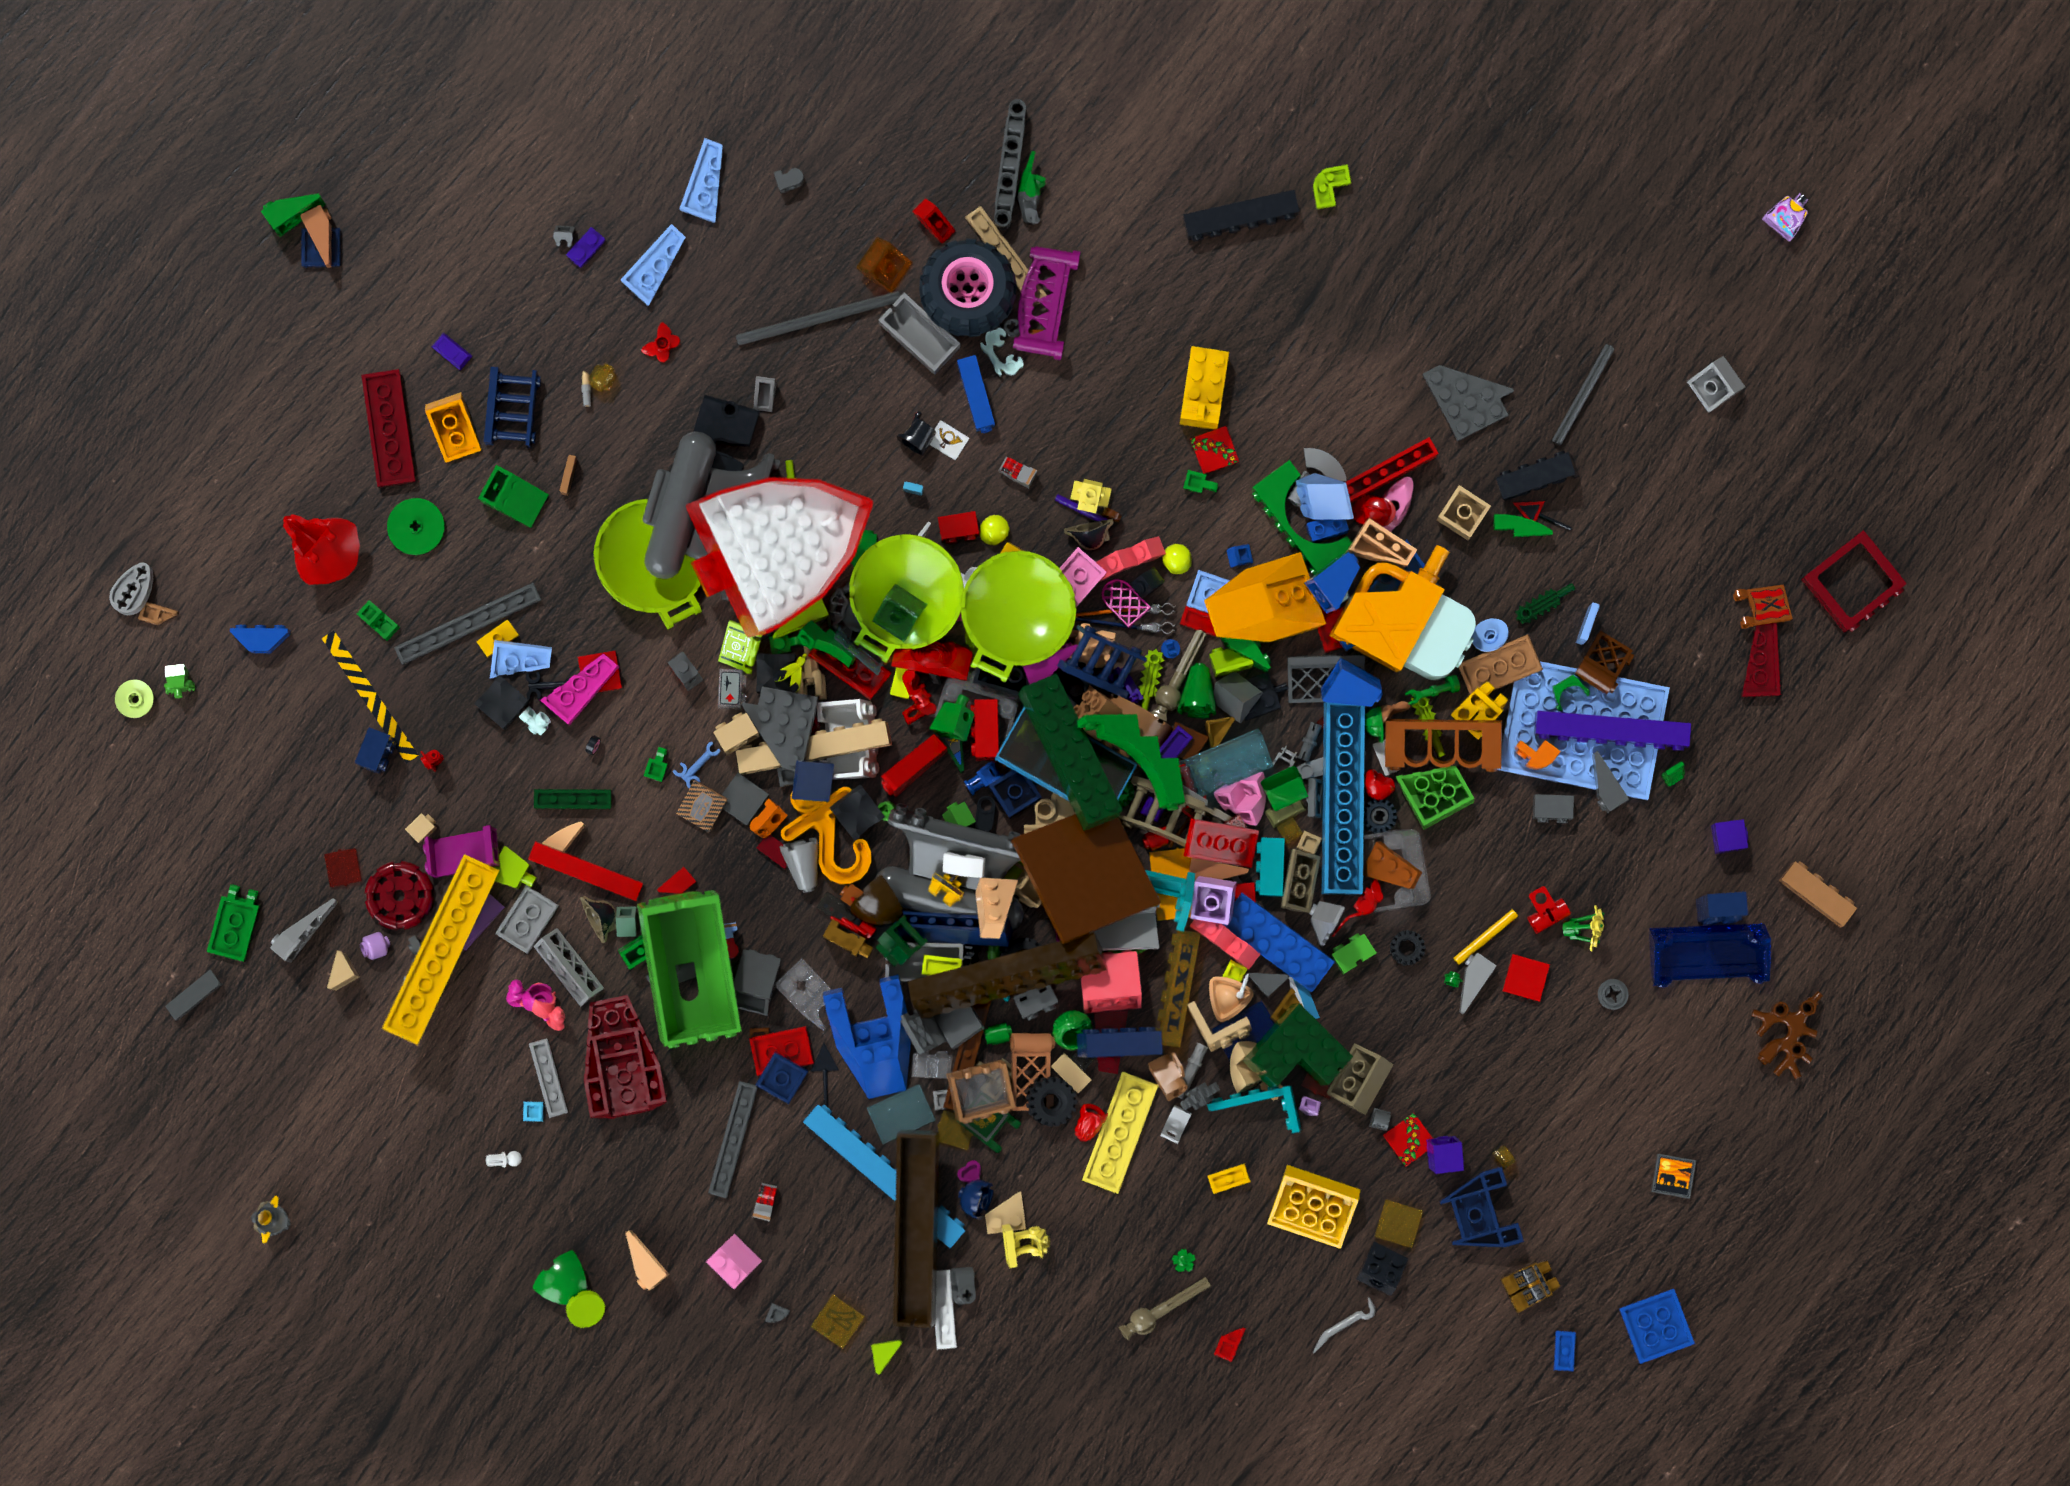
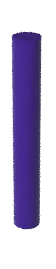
(1072, 505)

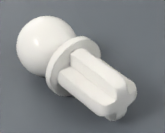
(513, 1159)

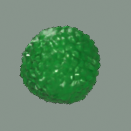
(1068, 1026)

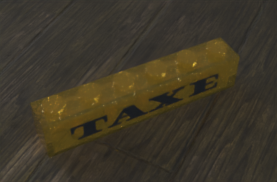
(1178, 987)

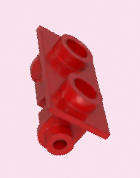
(432, 759)

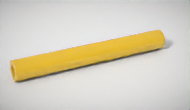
(1485, 937)

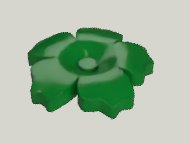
(1183, 1261)

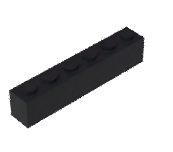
(1241, 215)

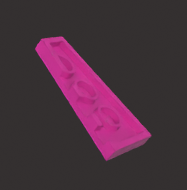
(580, 689)

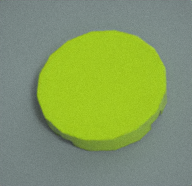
(585, 1309)

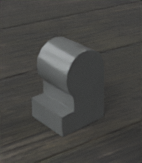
(790, 180)
(1380, 1119)

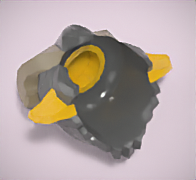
(270, 1219)

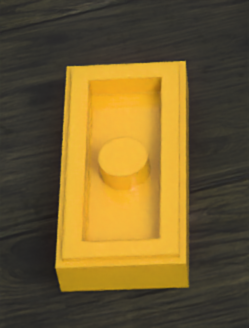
(503, 632)
(1228, 1178)

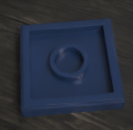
(309, 254)
(812, 781)
(781, 1077)

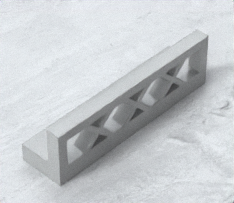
(565, 968)

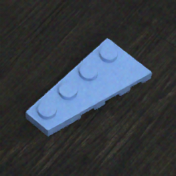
(703, 185)
(651, 268)

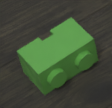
(1348, 955)

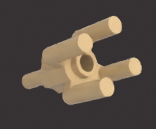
(812, 676)

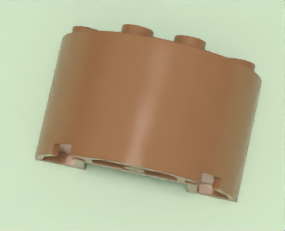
(1148, 723)

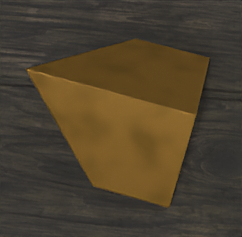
(1217, 730)

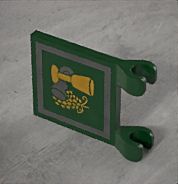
(987, 1128)

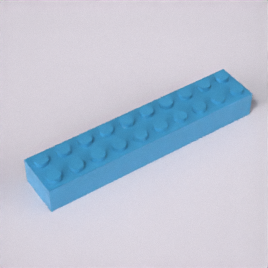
(1343, 799)

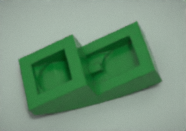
(378, 620)

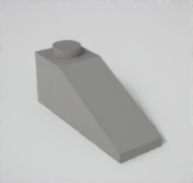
(1475, 976)

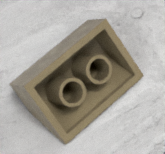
(1300, 881)
(1360, 1079)

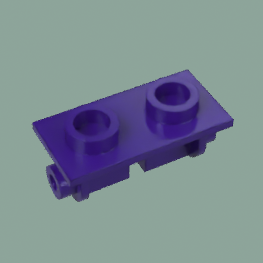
(1134, 694)

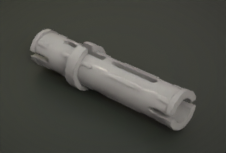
(1193, 1066)

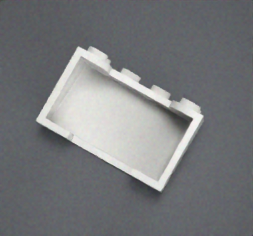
(846, 713)

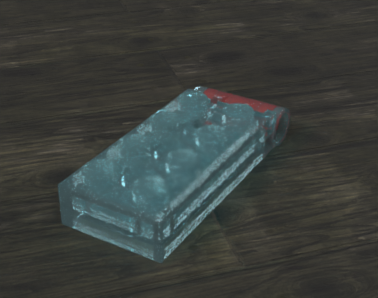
(1230, 763)

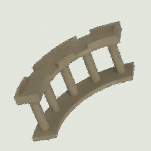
(1144, 786)

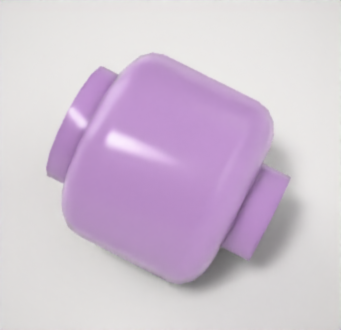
(374, 946)

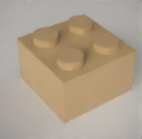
(1463, 512)
(736, 733)

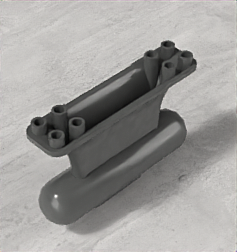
(671, 491)
(927, 843)

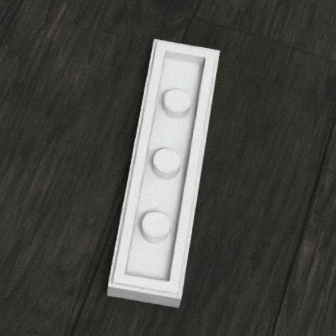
(944, 1311)

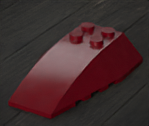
(620, 1064)

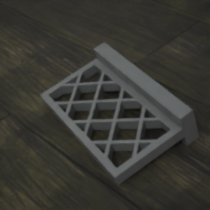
(1312, 662)

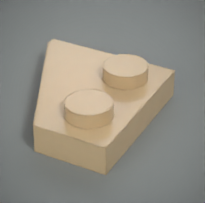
(1008, 1212)

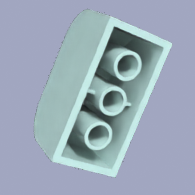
(1442, 640)

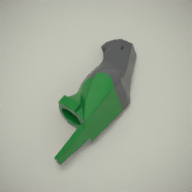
(1029, 193)

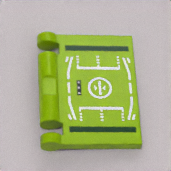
(738, 648)

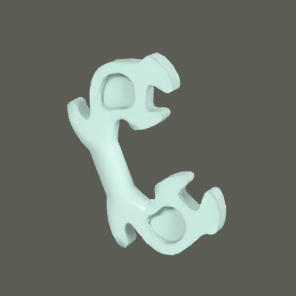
(993, 338)

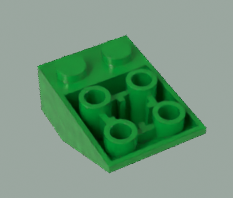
(513, 496)
(1249, 649)

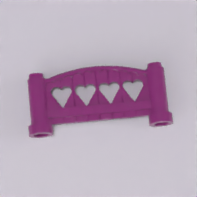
(1045, 341)

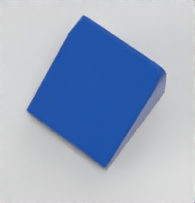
(1239, 555)

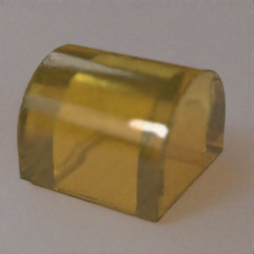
(1504, 1156)

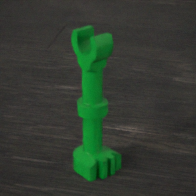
(1452, 684)

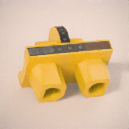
(953, 893)

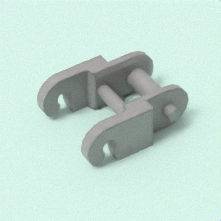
(1279, 755)

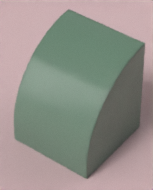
(626, 921)

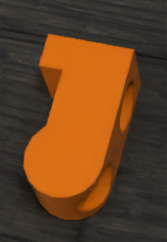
(768, 819)

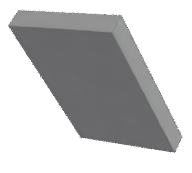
(527, 919)

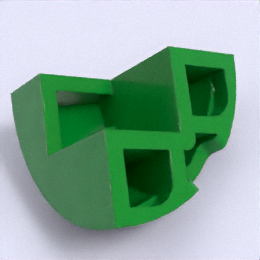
(562, 1279)

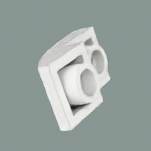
(963, 865)

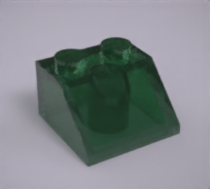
(899, 612)

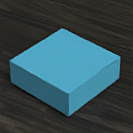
(913, 488)
(533, 1111)

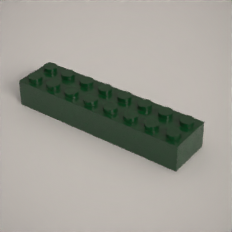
(1070, 752)

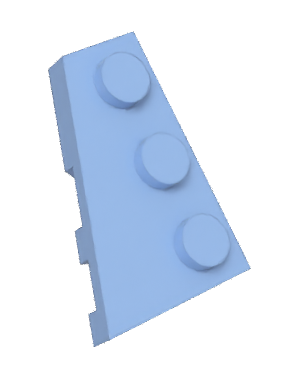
(518, 657)

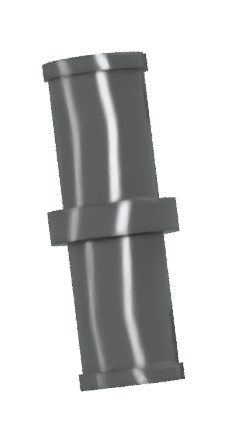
(1309, 741)

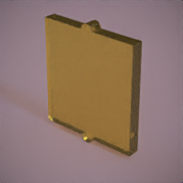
(952, 1132)

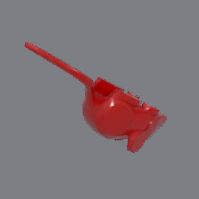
(1365, 904)

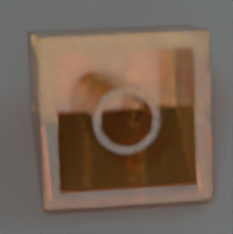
(884, 264)

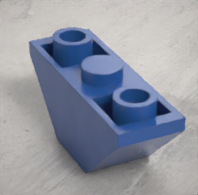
(260, 638)

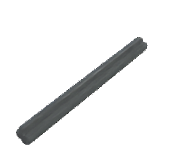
(1583, 394)

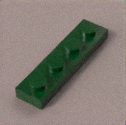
(572, 798)

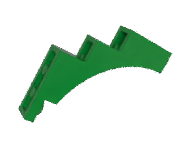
(1125, 733)

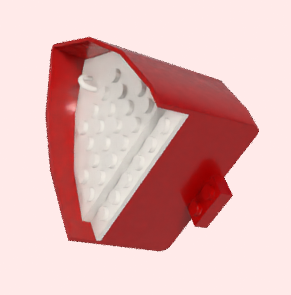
(776, 545)

